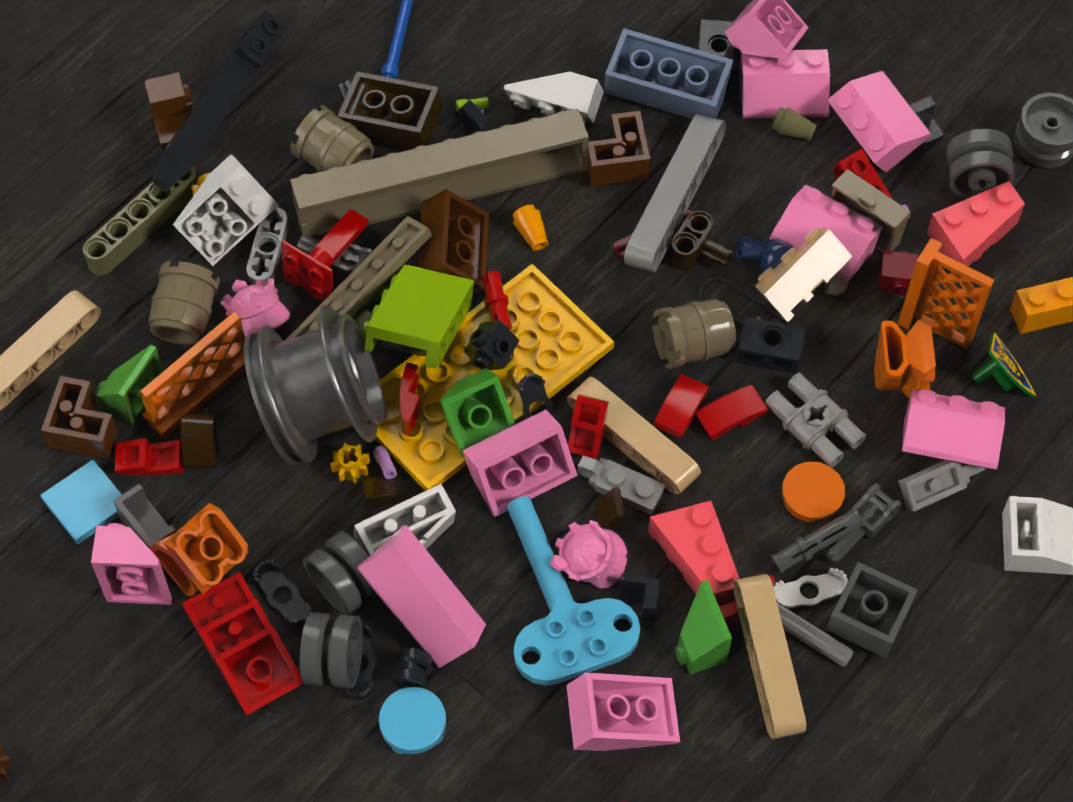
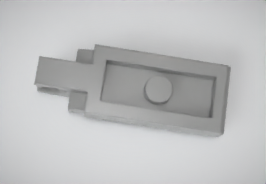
(936, 483)
(636, 489)

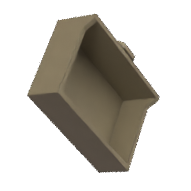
(873, 204)

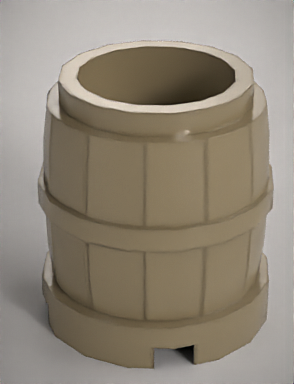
(330, 141)
(182, 303)
(694, 332)

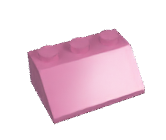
(766, 29)
(792, 82)
(879, 119)
(814, 209)
(953, 428)
(520, 461)
(127, 567)

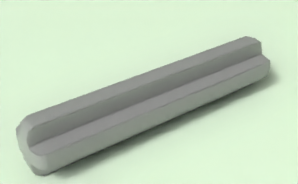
(815, 637)

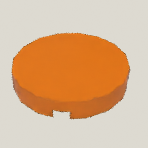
(813, 491)

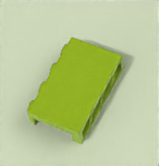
(420, 312)

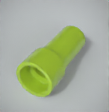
(482, 102)

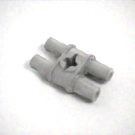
(817, 406)

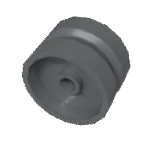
(1045, 130)
(979, 161)
(337, 572)
(331, 650)

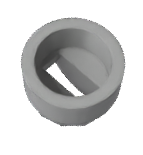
(835, 286)

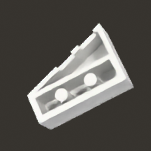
(424, 515)

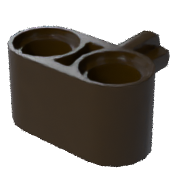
(697, 243)
(200, 440)

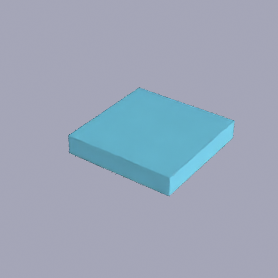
(83, 501)

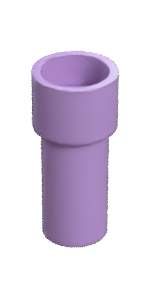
(383, 458)

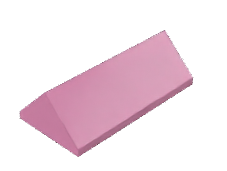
(422, 597)

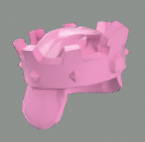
(256, 305)
(591, 555)

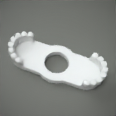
(828, 585)

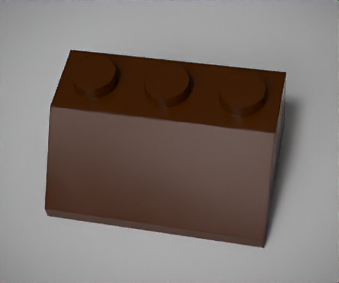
(457, 237)

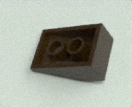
(392, 109)

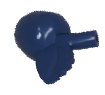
(769, 253)

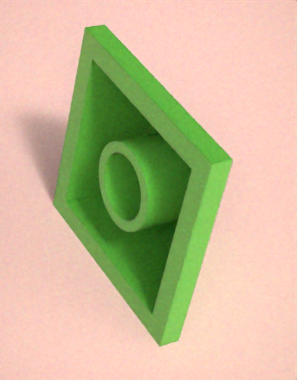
(121, 391)
(476, 409)
(704, 636)

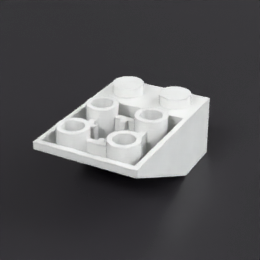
(558, 93)
(224, 210)
(1037, 536)

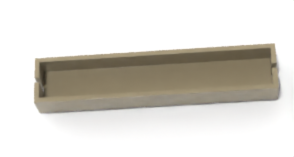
(465, 165)

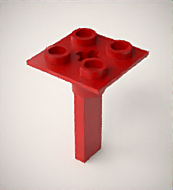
(312, 269)

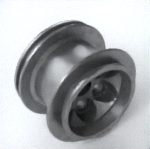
(313, 385)

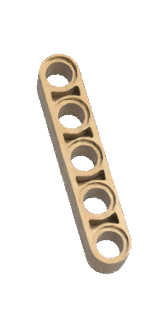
(44, 343)
(641, 440)
(769, 656)

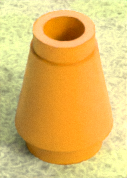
(531, 227)

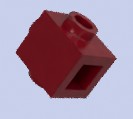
(896, 272)

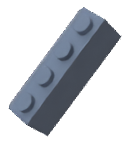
(667, 75)

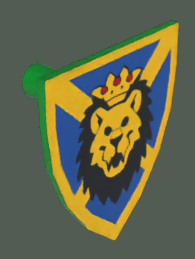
(1003, 368)

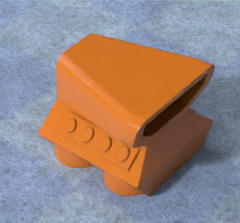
(904, 360)
(201, 551)

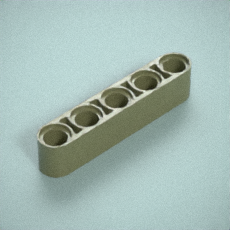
(136, 230)

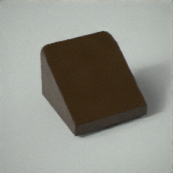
(379, 491)
(610, 510)

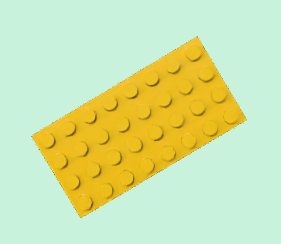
(553, 342)

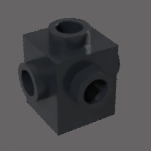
(491, 346)

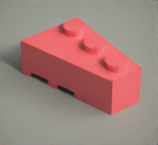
(976, 223)
(697, 548)

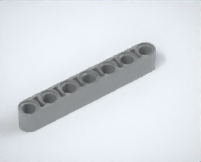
(674, 193)

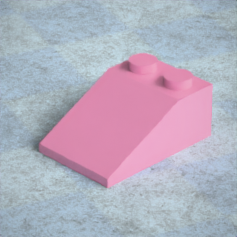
(621, 712)

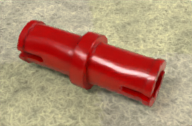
(495, 299)

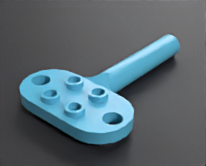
(573, 635)

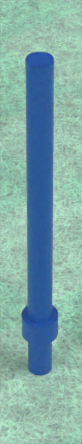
(390, 68)

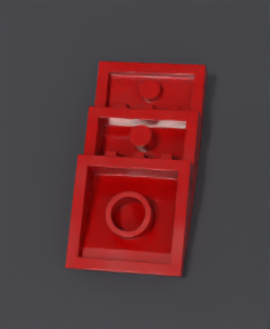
(243, 643)

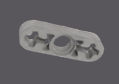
(265, 235)

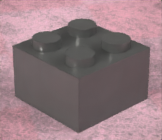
(871, 610)

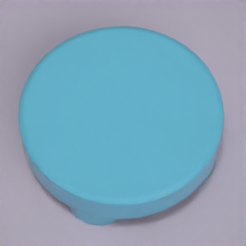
(412, 720)

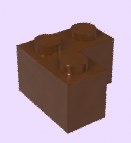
(169, 104)
(624, 155)
(74, 425)

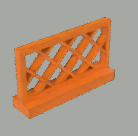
(924, 288)
(199, 384)

